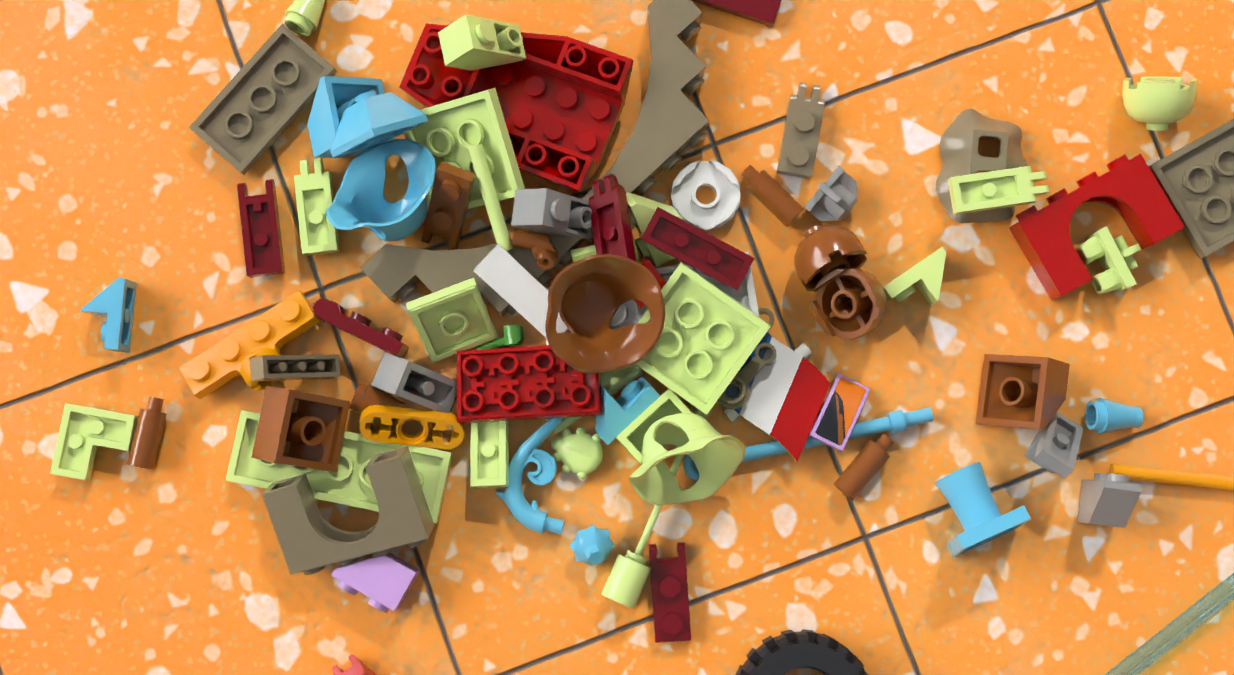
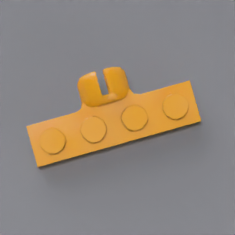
(257, 338)

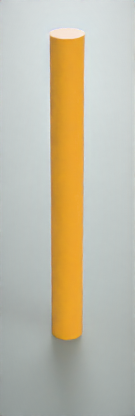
(1174, 477)

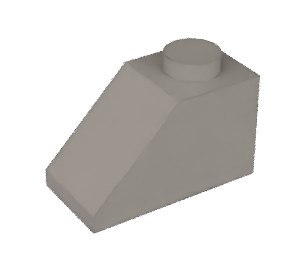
(415, 383)

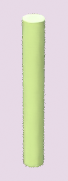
(490, 196)

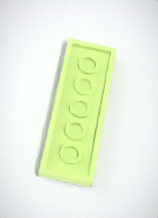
(350, 482)

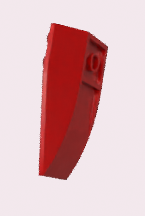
(554, 102)

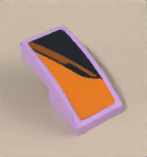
(839, 412)

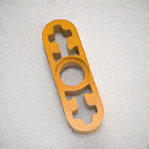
(421, 439)

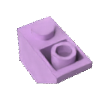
(381, 578)

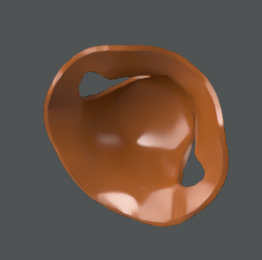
(587, 300)

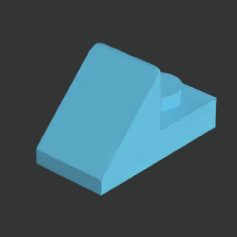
(118, 305)
(622, 412)

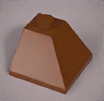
(1021, 391)

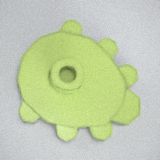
(578, 452)

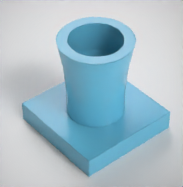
(976, 509)

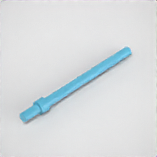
(894, 422)

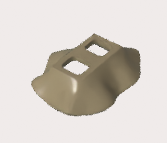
(961, 158)

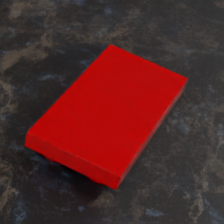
(522, 386)

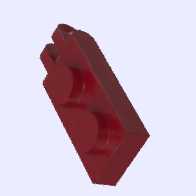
(611, 218)

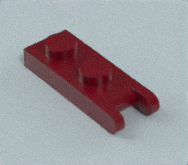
(261, 231)
(670, 596)

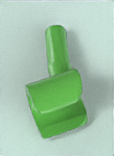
(512, 337)

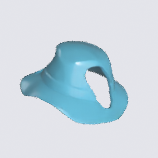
(361, 195)

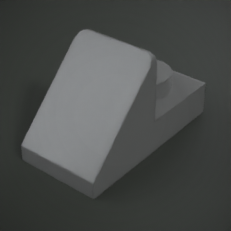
(1056, 445)

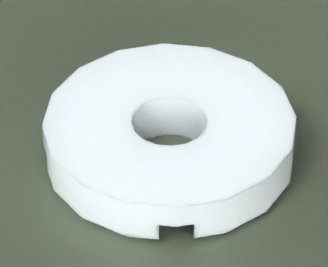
(711, 175)

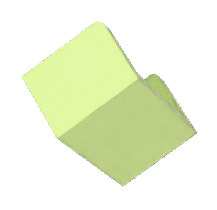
(633, 435)

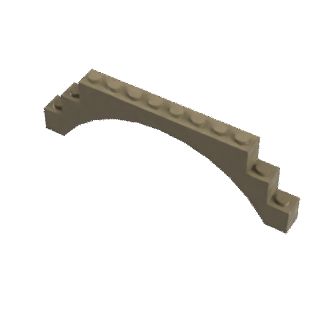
(662, 131)

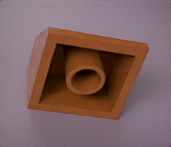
(300, 429)

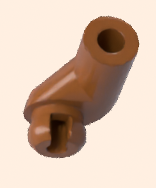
(540, 246)

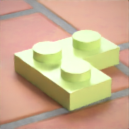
(82, 432)

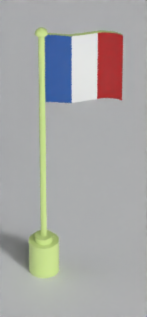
(780, 403)

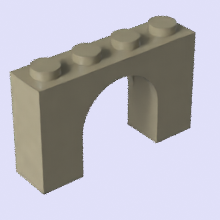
(313, 542)

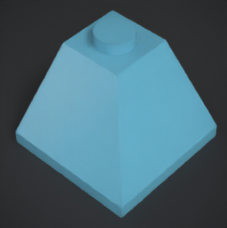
(331, 99)
(374, 121)

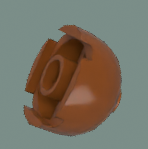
(825, 251)
(849, 303)

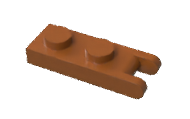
(448, 204)

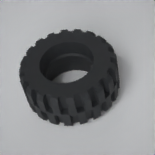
(801, 650)

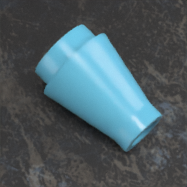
(1111, 416)

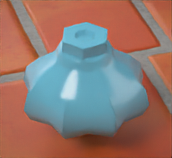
(592, 545)

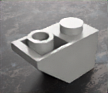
(552, 213)
(1107, 500)

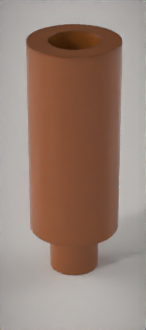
(772, 195)
(147, 435)
(864, 467)

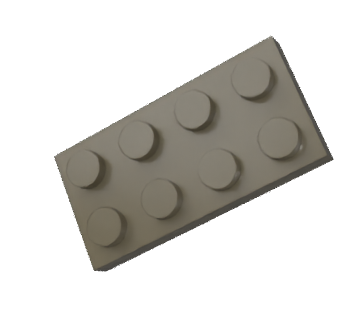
(262, 99)

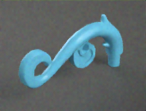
(513, 496)

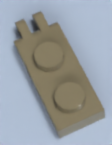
(801, 133)

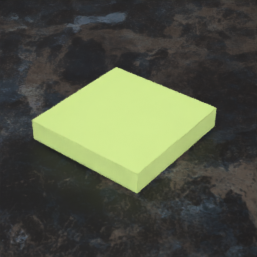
(452, 320)

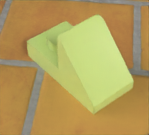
(925, 275)

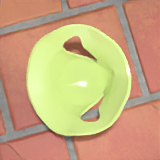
(713, 454)

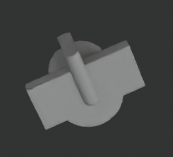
(834, 197)

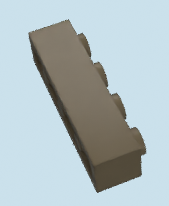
(294, 367)

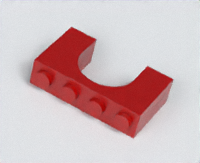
(1126, 188)

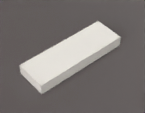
(517, 287)

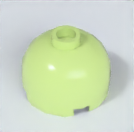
(1159, 100)

